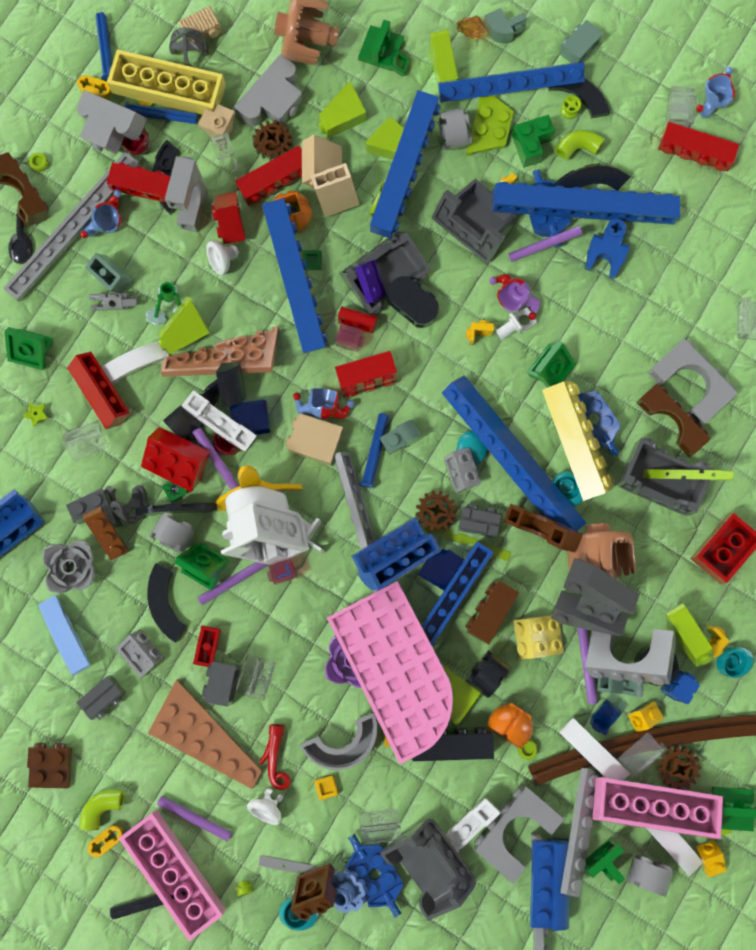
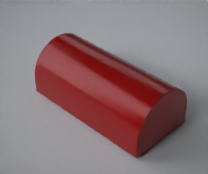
(357, 319)
(206, 646)

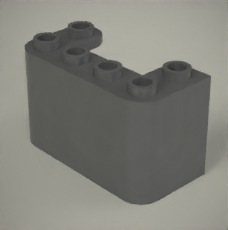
(674, 494)

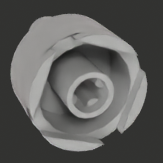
(454, 129)
(172, 534)
(650, 877)

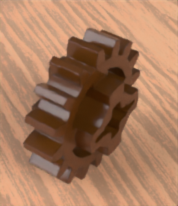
(275, 133)
(444, 512)
(686, 765)

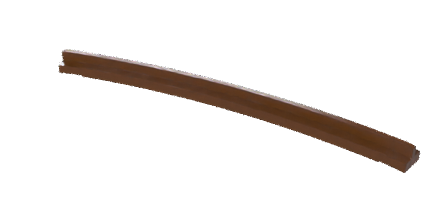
(669, 735)

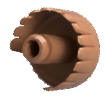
(300, 27)
(606, 550)

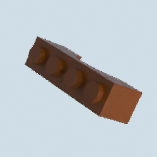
(30, 207)
(691, 436)
(542, 526)

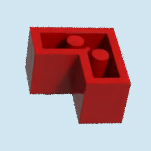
(227, 213)

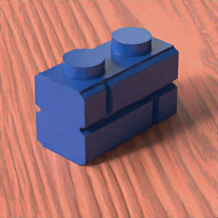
(681, 688)

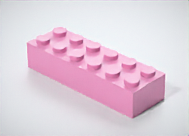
(658, 808)
(172, 872)

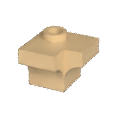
(217, 122)

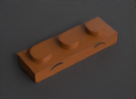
(105, 533)

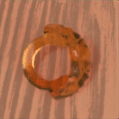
(471, 27)

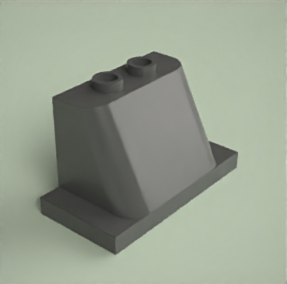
(471, 219)

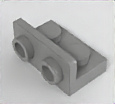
(462, 470)
(140, 653)

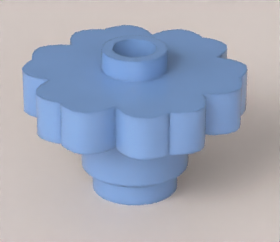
(349, 891)

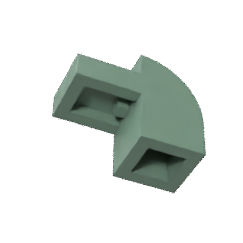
(500, 28)
(402, 436)
(624, 686)

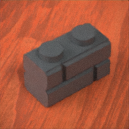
(479, 521)
(101, 697)

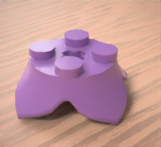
(337, 668)

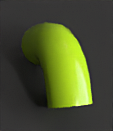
(578, 140)
(99, 803)

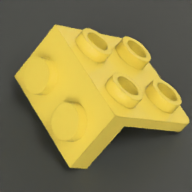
(538, 637)

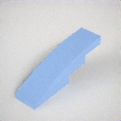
(64, 635)

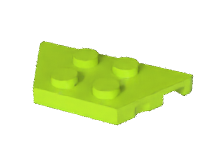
(490, 125)

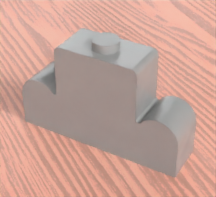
(271, 95)
(108, 122)

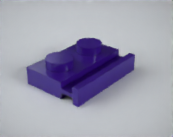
(370, 281)

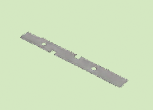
(290, 865)

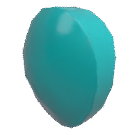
(477, 448)
(568, 486)
(735, 662)
(291, 921)

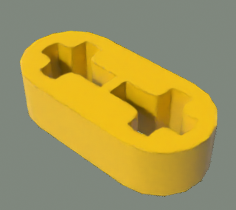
(95, 85)
(103, 837)

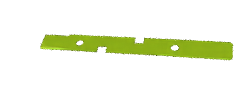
(690, 474)
(463, 539)

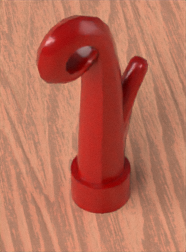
(271, 752)

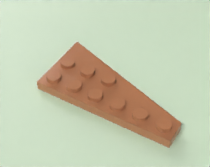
(253, 352)
(196, 733)

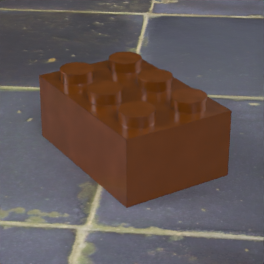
(491, 611)

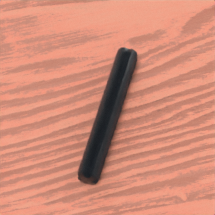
(137, 906)

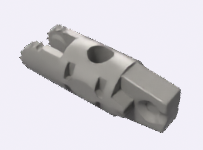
(122, 301)

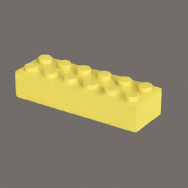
(165, 83)
(578, 439)

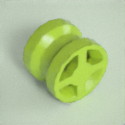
(570, 102)

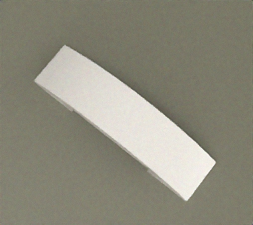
(133, 361)
(218, 421)
(593, 751)
(472, 823)
(678, 850)

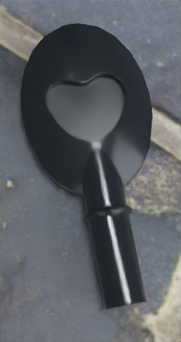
(20, 244)

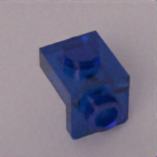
(604, 717)

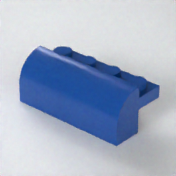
(17, 520)
(394, 554)
(547, 904)

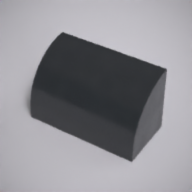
(231, 384)

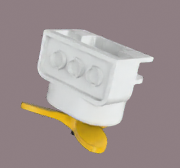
(261, 520)

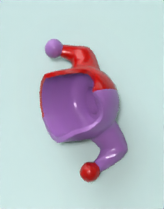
(516, 294)

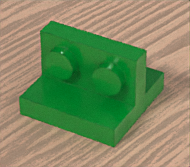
(380, 45)
(27, 347)
(552, 365)
(202, 564)
(737, 808)
(602, 861)

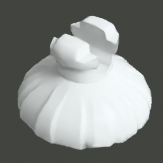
(220, 256)
(266, 808)

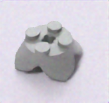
(59, 556)

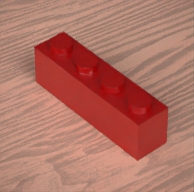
(698, 146)
(271, 176)
(138, 181)
(98, 390)

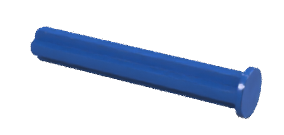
(104, 44)
(162, 113)
(375, 450)

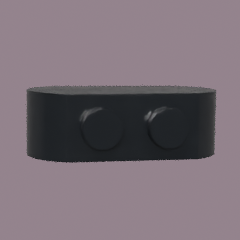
(412, 301)

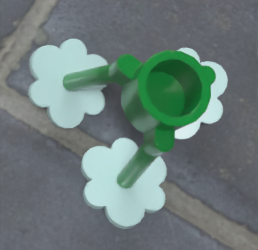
(167, 293)

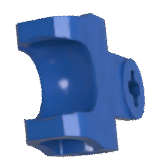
(609, 247)

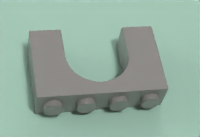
(187, 193)
(717, 391)
(653, 668)
(491, 845)

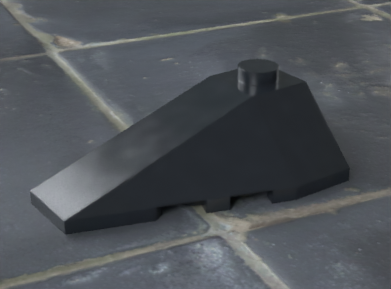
(183, 422)

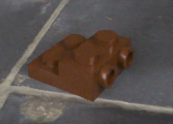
(49, 766)
(314, 892)

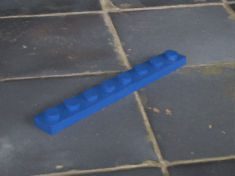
(511, 82)

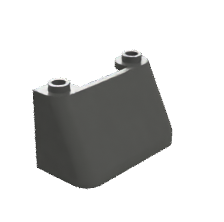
(394, 259)
(433, 867)

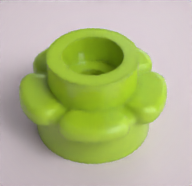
(244, 888)

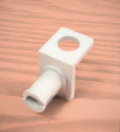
(514, 324)
(310, 530)

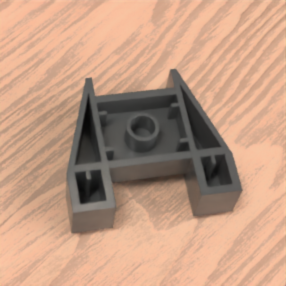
(599, 601)

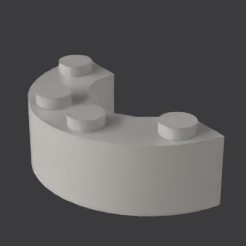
(344, 756)

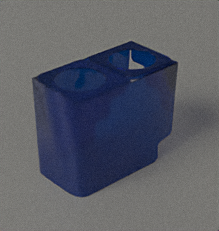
(252, 415)
(441, 568)

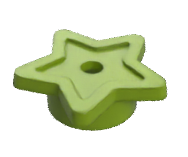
(40, 413)

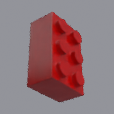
(366, 374)
(175, 459)
(726, 548)

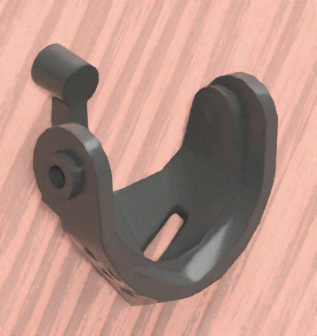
(185, 45)
(138, 499)

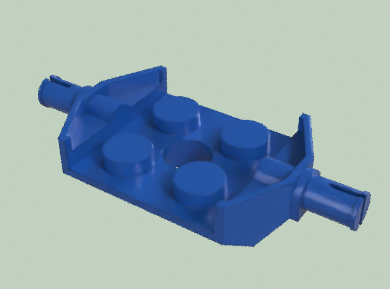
(547, 225)
(608, 425)
(382, 890)

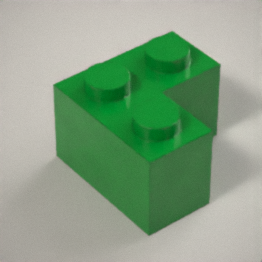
(529, 136)

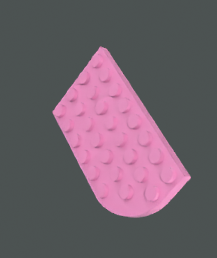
(396, 670)

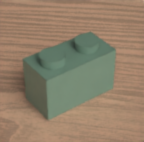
(581, 43)
(108, 273)

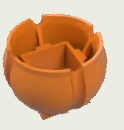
(300, 218)
(512, 723)

